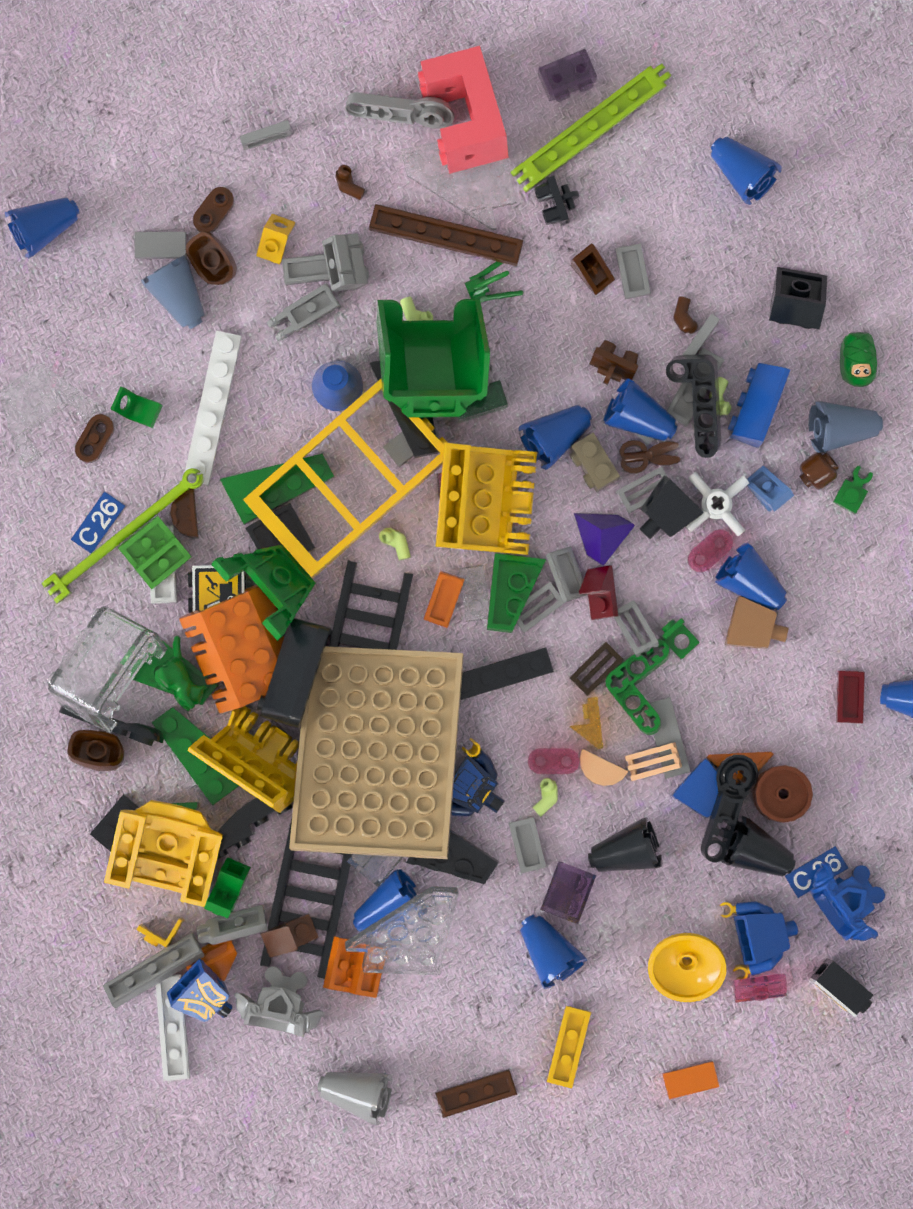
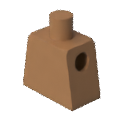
(753, 626)

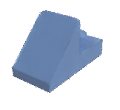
(769, 489)

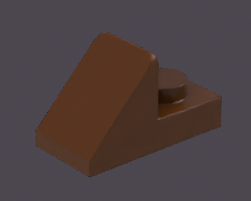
(289, 936)

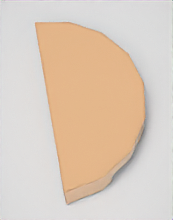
(599, 770)

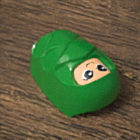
(858, 359)

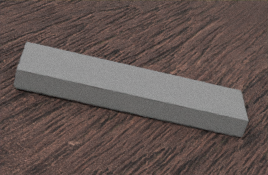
(153, 970)

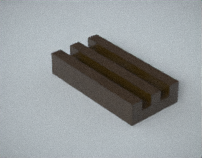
(612, 653)

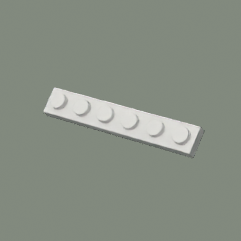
(213, 405)

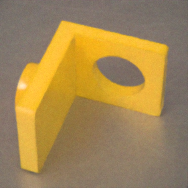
(274, 239)
(155, 939)

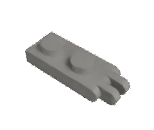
(236, 926)

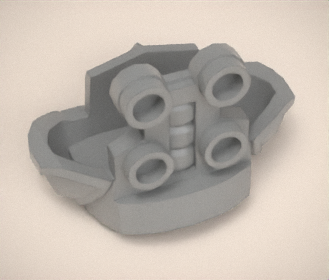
(279, 1005)

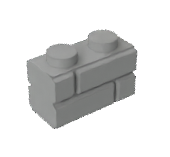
(345, 262)

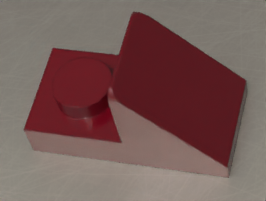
(601, 592)

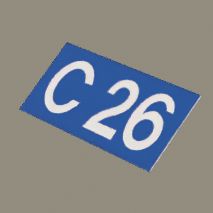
(98, 522)
(803, 877)

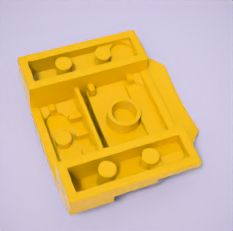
(165, 849)

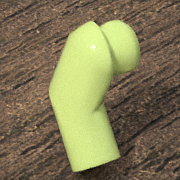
(411, 313)
(725, 407)
(397, 540)
(549, 795)

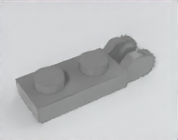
(305, 311)

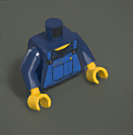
(475, 783)

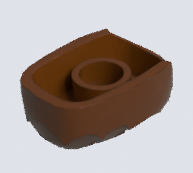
(211, 259)
(95, 750)

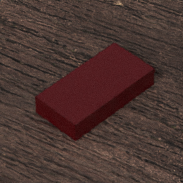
(850, 697)

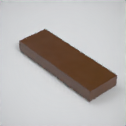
(476, 1093)

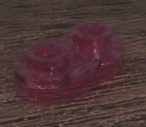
(709, 551)
(553, 761)

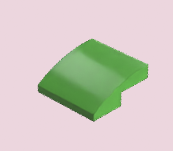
(154, 552)

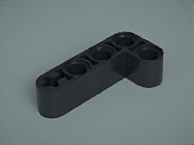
(701, 405)

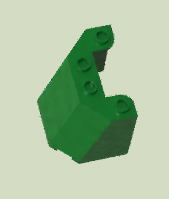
(433, 364)

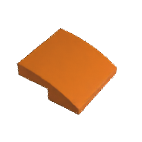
(346, 972)

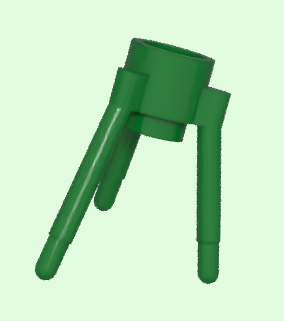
(478, 285)

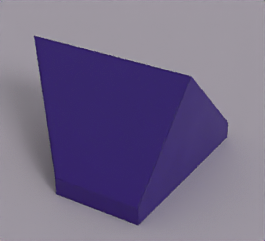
(602, 534)

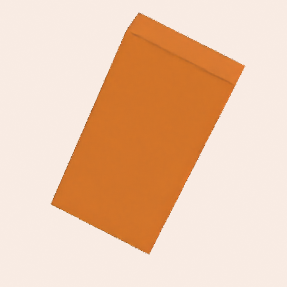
(444, 599)
(690, 1080)

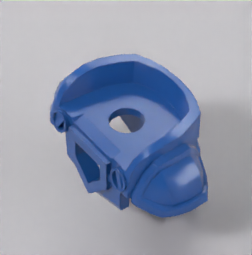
(847, 901)

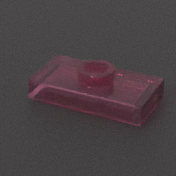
(760, 988)

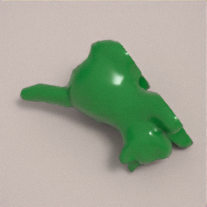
(175, 677)

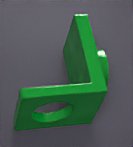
(137, 408)
(673, 629)

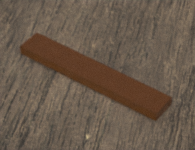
(446, 235)

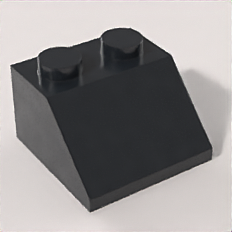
(798, 298)

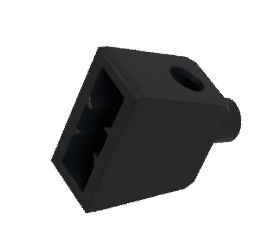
(668, 509)

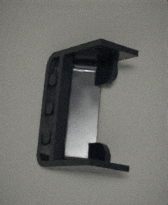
(294, 673)

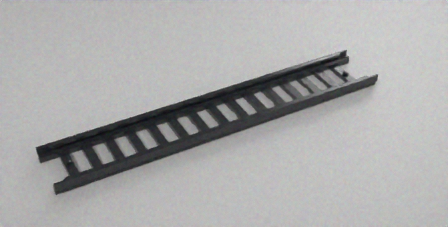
(288, 863)

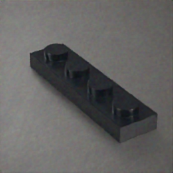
(505, 673)

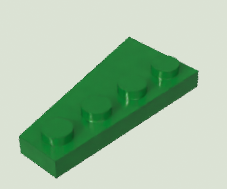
(179, 736)

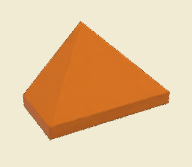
(219, 958)

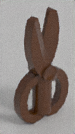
(653, 455)

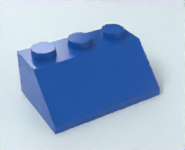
(758, 404)

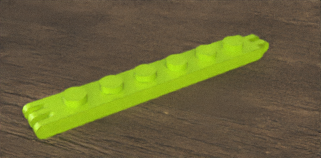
(591, 126)

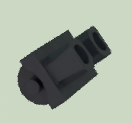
(551, 191)

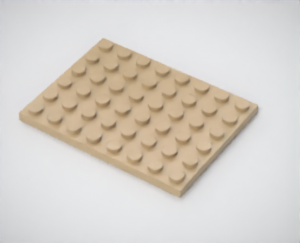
(378, 754)

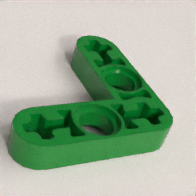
(629, 688)

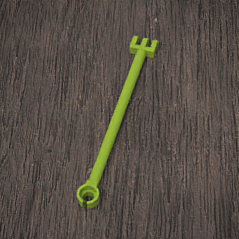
(62, 583)

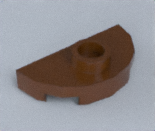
(184, 514)

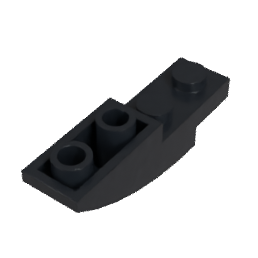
(238, 828)

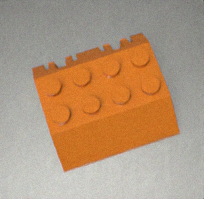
(236, 647)

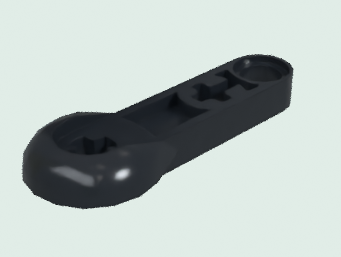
(139, 732)
(728, 802)

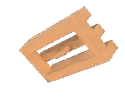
(632, 766)

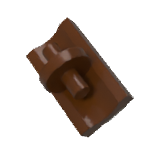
(612, 365)

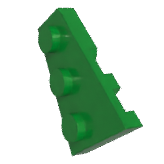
(510, 589)

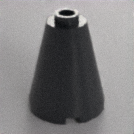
(628, 849)
(757, 850)

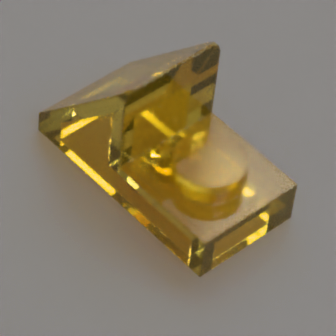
(592, 731)

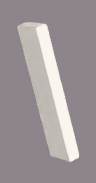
(172, 1034)

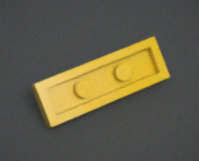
(568, 1046)

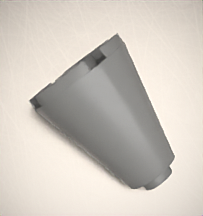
(358, 1093)

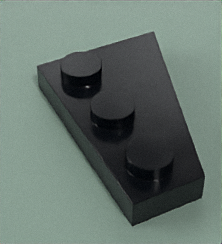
(463, 861)

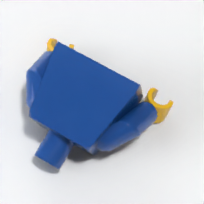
(760, 935)

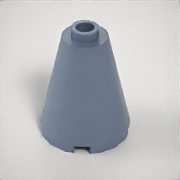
(176, 292)
(841, 425)

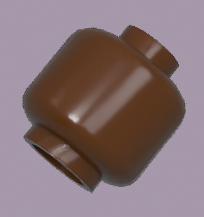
(818, 470)

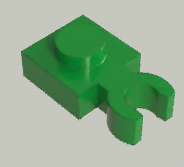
(851, 493)

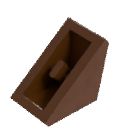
(592, 269)

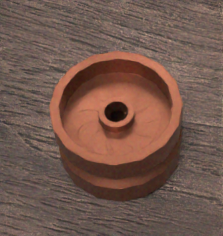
(767, 797)

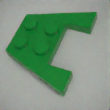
(277, 576)

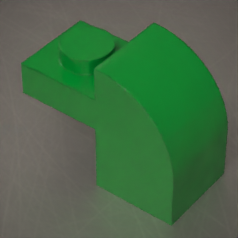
(227, 888)

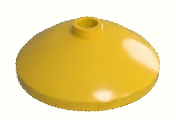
(691, 978)

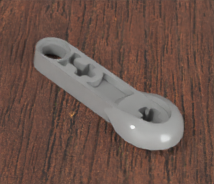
(427, 111)

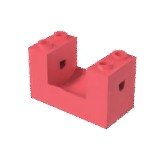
(458, 77)

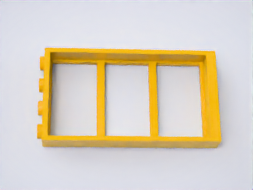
(281, 532)

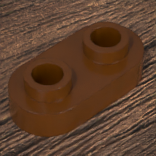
(216, 211)
(93, 438)

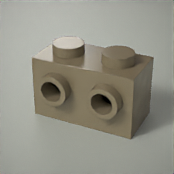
(594, 462)

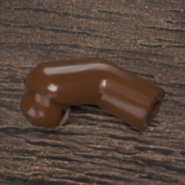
(345, 183)
(682, 318)

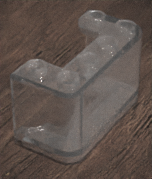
(103, 666)

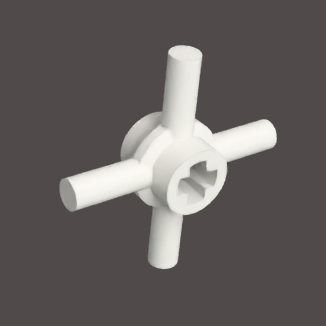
(724, 496)

